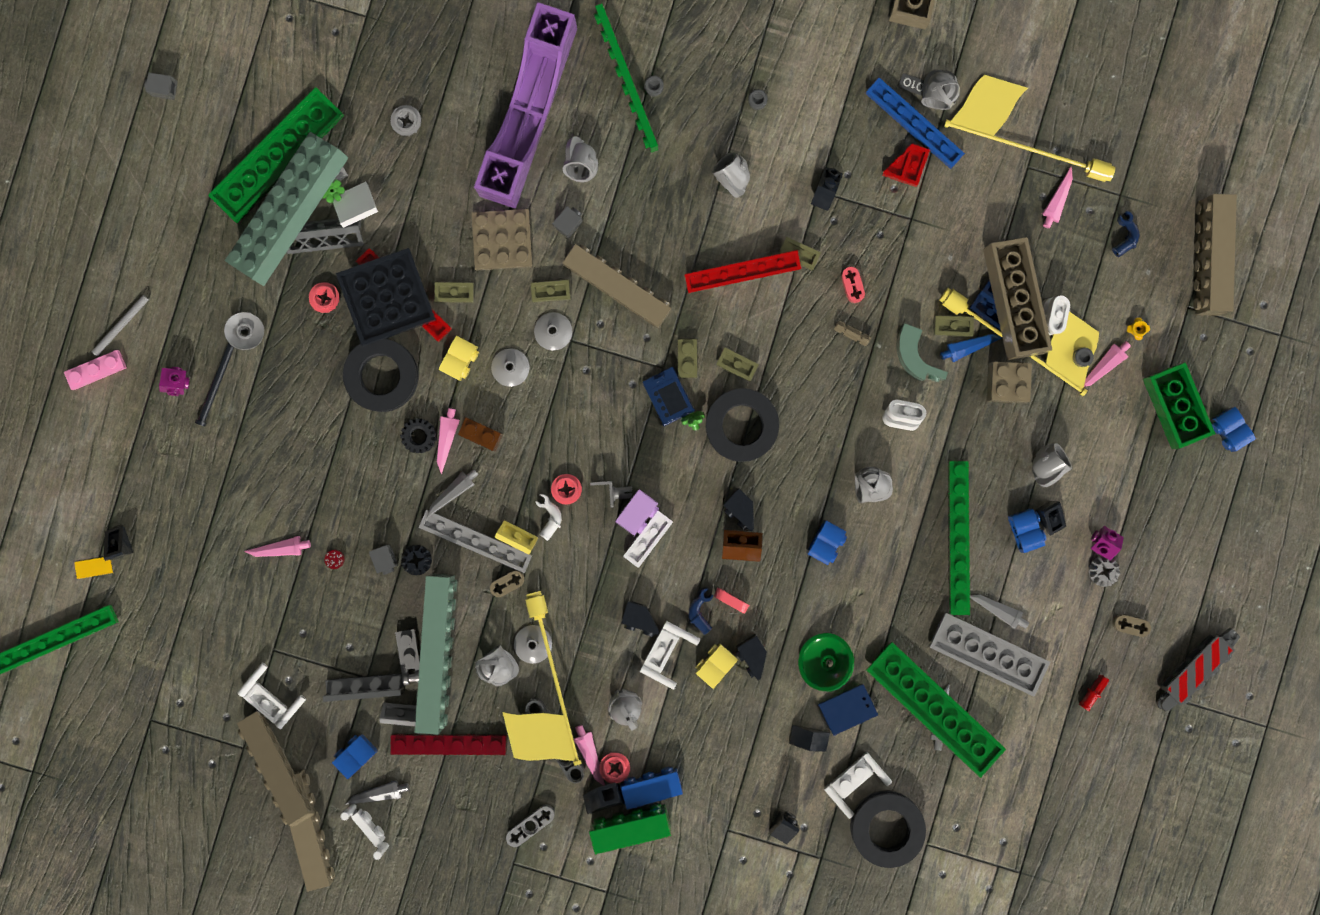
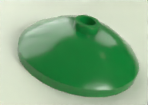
(816, 656)

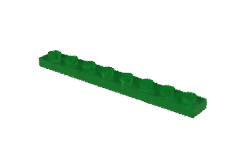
(622, 71)
(959, 538)
(57, 638)

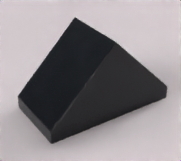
(1052, 517)
(116, 544)
(809, 738)

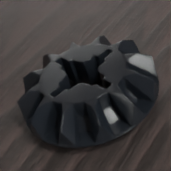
(420, 552)

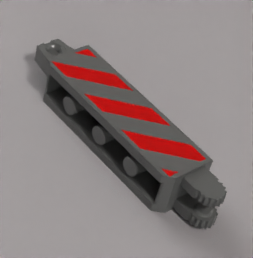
(1197, 669)

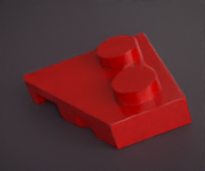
(908, 165)

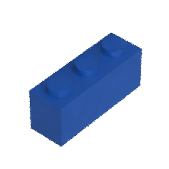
(651, 787)

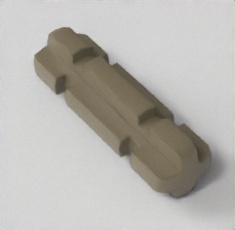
(852, 333)

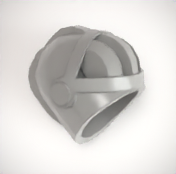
(940, 90)
(580, 159)
(732, 173)
(1050, 464)
(872, 485)
(497, 667)
(625, 708)

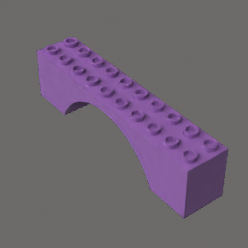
(541, 69)

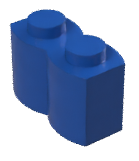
(1233, 429)
(1027, 531)
(826, 542)
(355, 756)

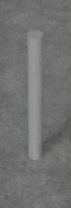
(120, 325)

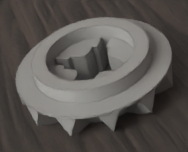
(402, 112)
(1096, 568)

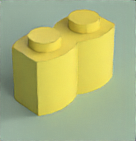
(458, 358)
(716, 665)

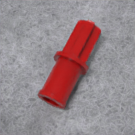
(1094, 692)

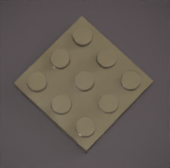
(502, 239)

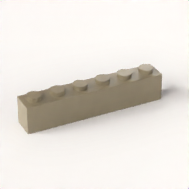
(617, 286)
(275, 769)
(310, 844)

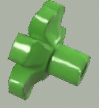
(334, 192)
(693, 419)

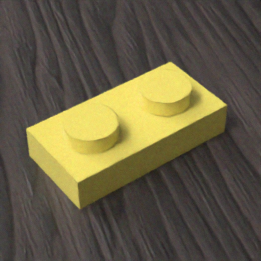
(516, 537)

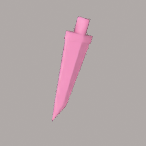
(1056, 204)
(1110, 360)
(446, 434)
(287, 547)
(587, 749)

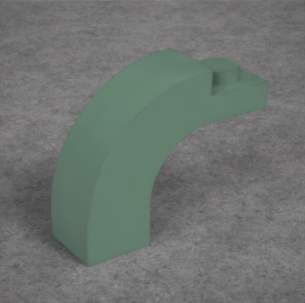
(909, 358)

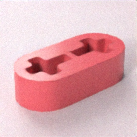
(856, 282)
(731, 600)

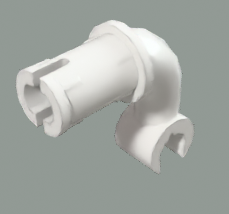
(554, 520)

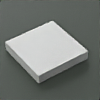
(355, 205)

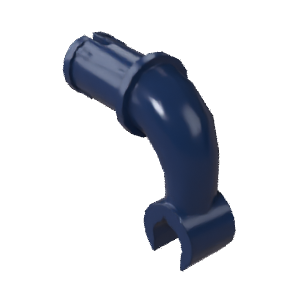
(1133, 235)
(695, 614)

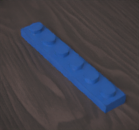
(914, 123)

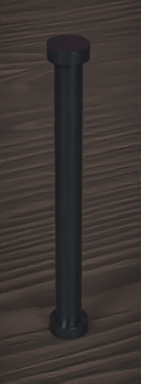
(215, 385)

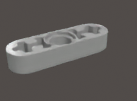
(545, 821)

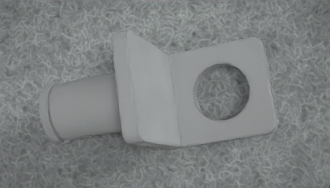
(616, 493)

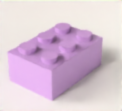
(637, 512)

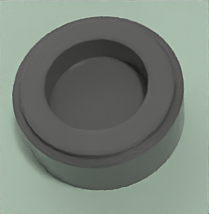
(654, 85)
(757, 99)
(1083, 357)

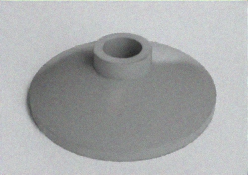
(241, 322)
(557, 340)
(517, 374)
(531, 634)

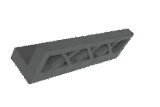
(321, 231)
(363, 687)

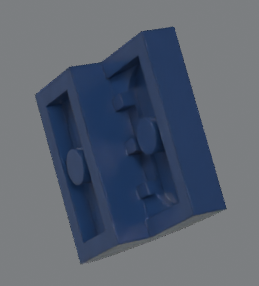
(985, 306)

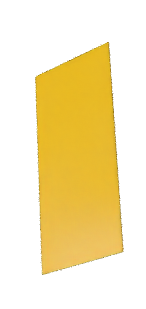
(92, 567)

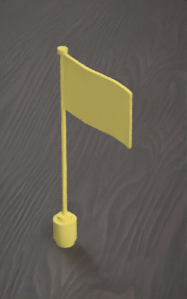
(988, 110)
(1060, 359)
(541, 734)

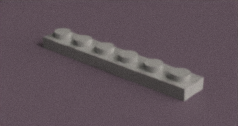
(475, 541)

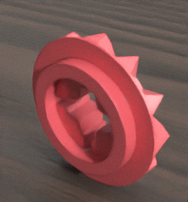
(320, 289)
(559, 483)
(605, 767)

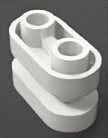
(1056, 313)
(904, 415)

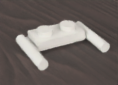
(662, 650)
(266, 702)
(853, 778)
(373, 832)

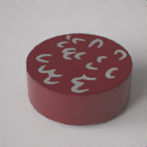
(334, 559)

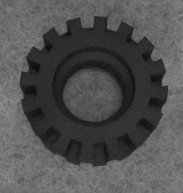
(407, 436)

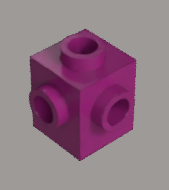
(173, 381)
(1106, 542)

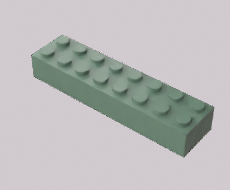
(286, 208)
(434, 653)

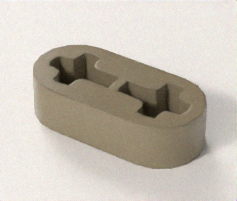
(510, 587)
(1132, 621)

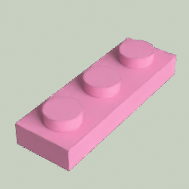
(95, 370)

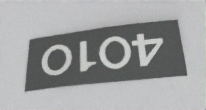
(911, 84)

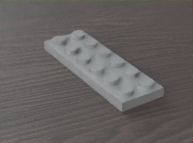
(989, 654)

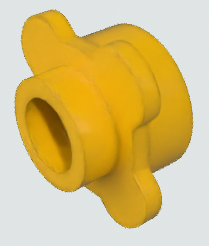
(1144, 328)

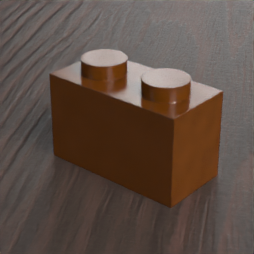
(480, 434)
(742, 545)

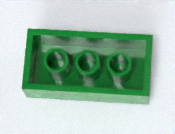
(1178, 406)
(630, 828)

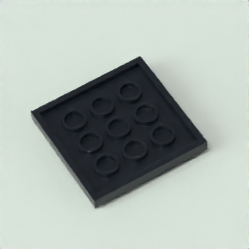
(385, 297)

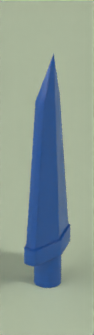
(963, 348)

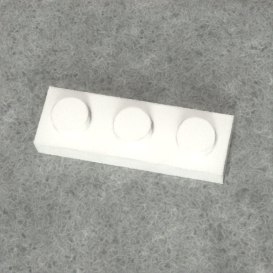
(648, 539)

